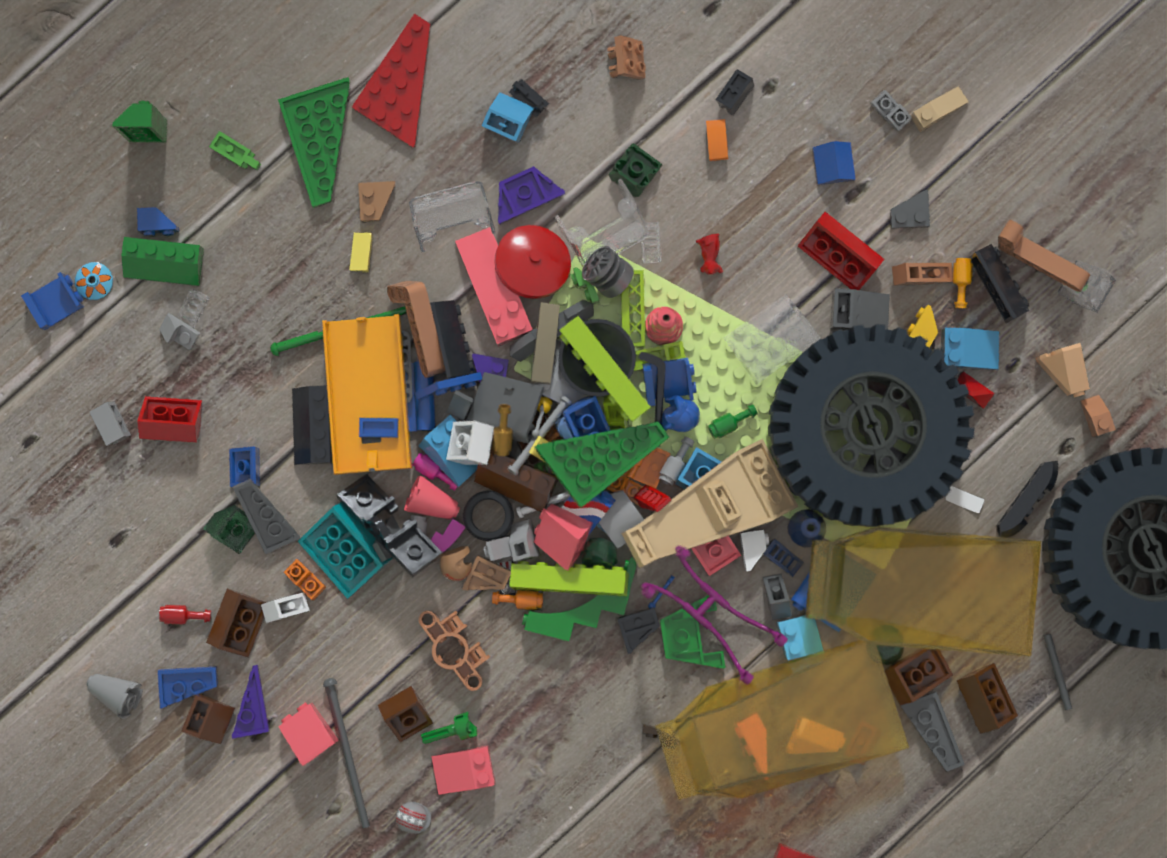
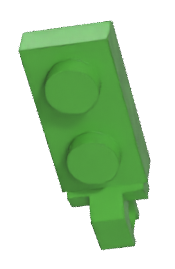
(234, 151)

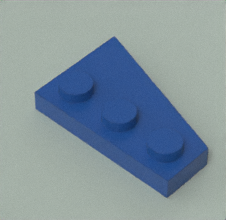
(184, 682)

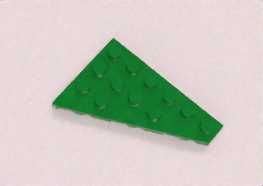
(316, 129)
(596, 460)

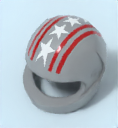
(413, 817)

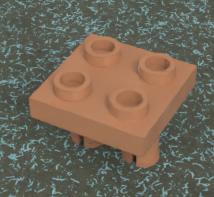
(629, 58)

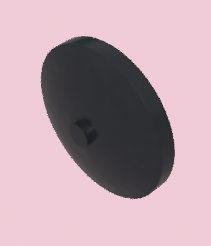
(614, 341)

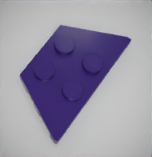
(524, 193)

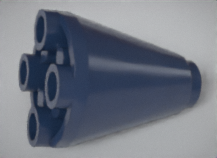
(798, 527)

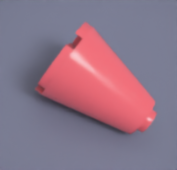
(430, 500)

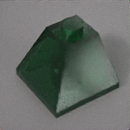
(230, 528)

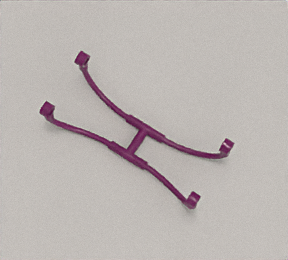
(682, 553)

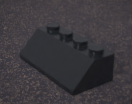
(999, 283)
(451, 339)
(311, 426)

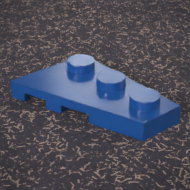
(453, 384)

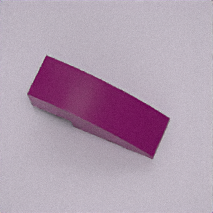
(449, 537)

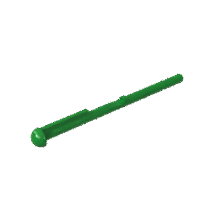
(315, 336)

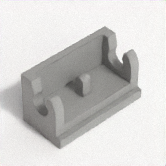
(110, 423)

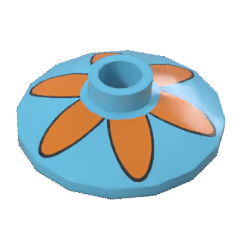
(102, 284)

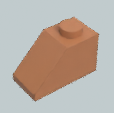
(1097, 416)

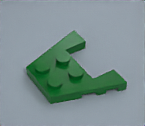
(683, 638)

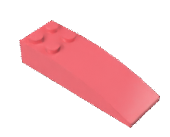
(500, 305)

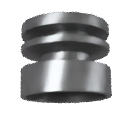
(607, 272)

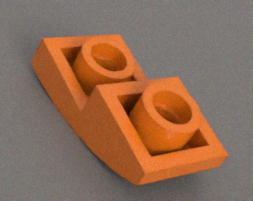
(717, 140)
(627, 485)
(304, 579)

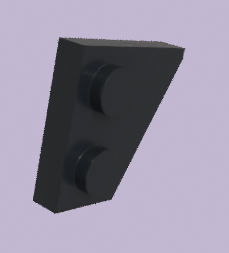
(637, 627)

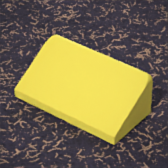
(361, 252)

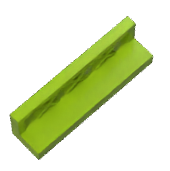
(625, 309)

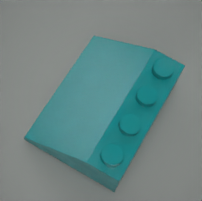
(343, 550)

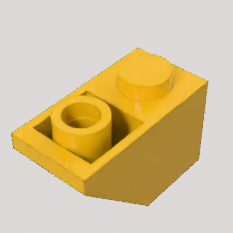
(924, 326)

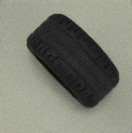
(488, 495)

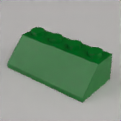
(142, 123)
(162, 261)

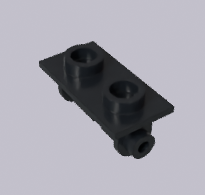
(523, 92)

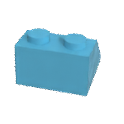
(801, 635)

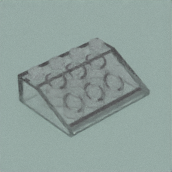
(771, 339)

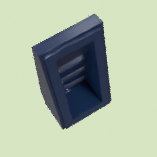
(770, 548)

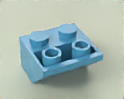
(508, 117)

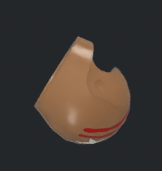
(452, 564)

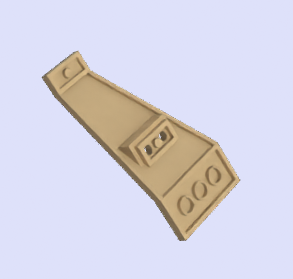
(725, 501)

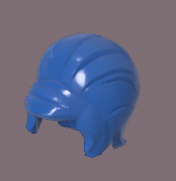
(681, 415)

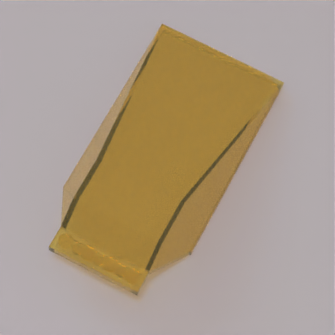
(928, 589)
(784, 725)

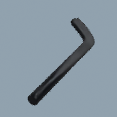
(659, 363)

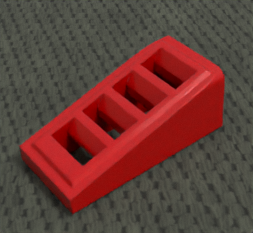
(651, 498)

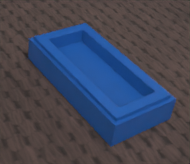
(379, 427)

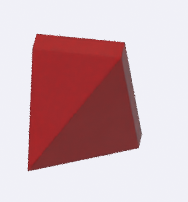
(977, 392)

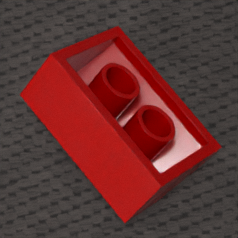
(170, 419)

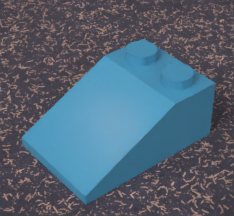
(970, 348)
(436, 447)

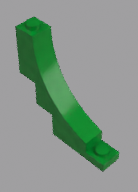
(561, 623)

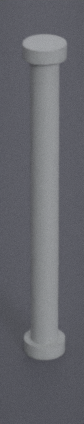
(543, 430)

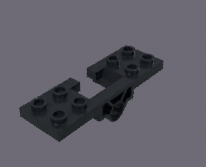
(408, 545)

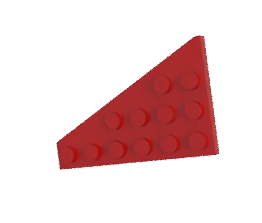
(396, 87)

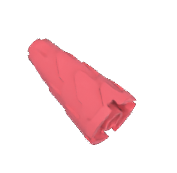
(661, 331)

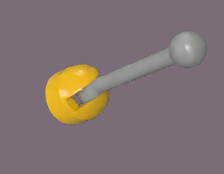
(545, 408)

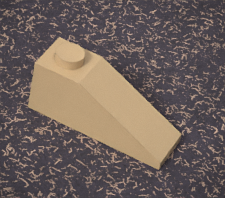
(938, 108)

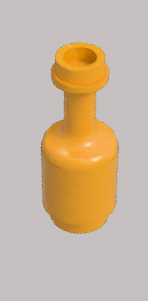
(962, 277)

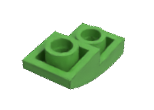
(590, 292)

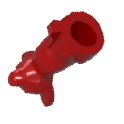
(710, 248)

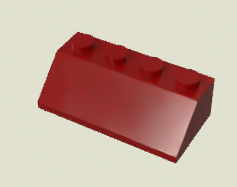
(840, 252)

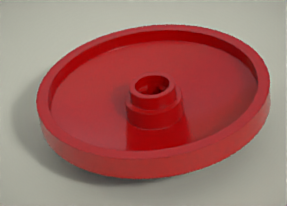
(532, 261)

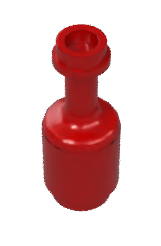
(179, 614)

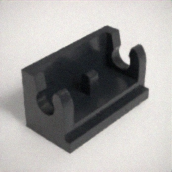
(735, 91)

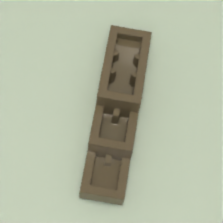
(545, 343)

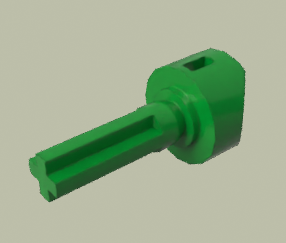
(462, 727)

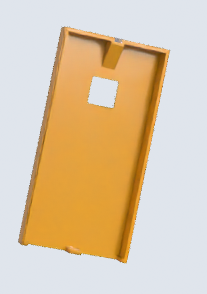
(366, 382)

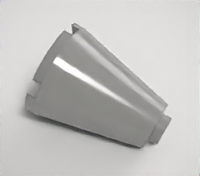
(115, 693)

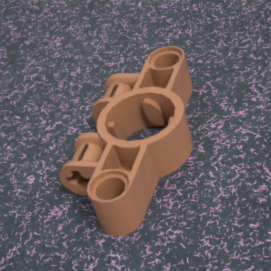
(438, 632)

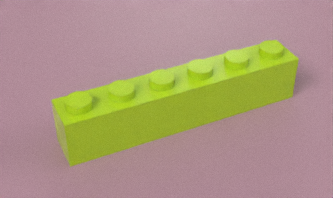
(604, 368)
(575, 580)

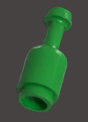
(728, 423)

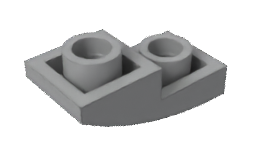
(890, 110)

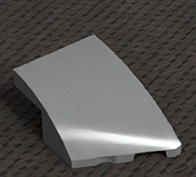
(620, 518)

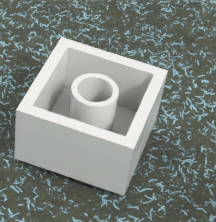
(470, 443)

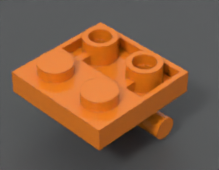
(648, 468)

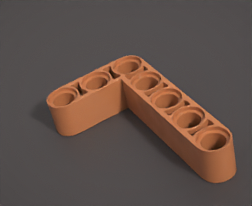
(1014, 244)
(421, 324)

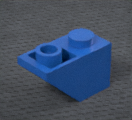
(153, 221)

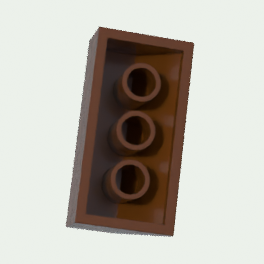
(529, 487)

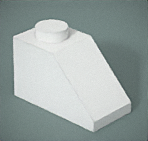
(753, 547)
(285, 607)

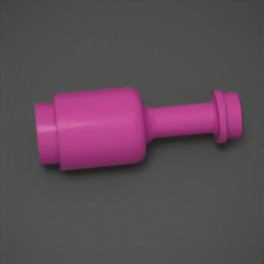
(431, 470)

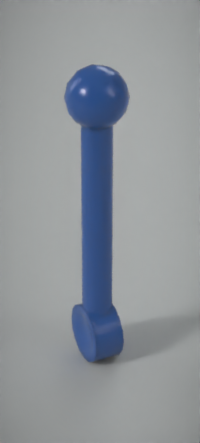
(652, 604)

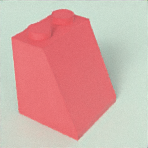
(562, 535)
(307, 733)

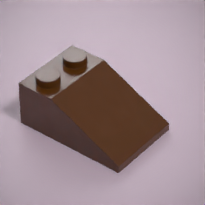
(917, 674)

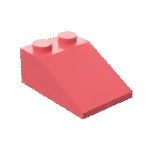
(716, 554)
(463, 770)

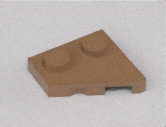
(374, 199)
(487, 575)

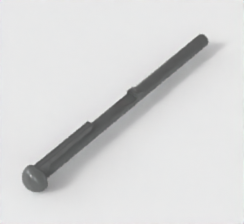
(329, 685)

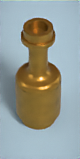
(502, 434)

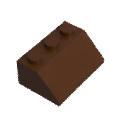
(236, 623)
(987, 698)

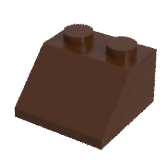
(405, 714)

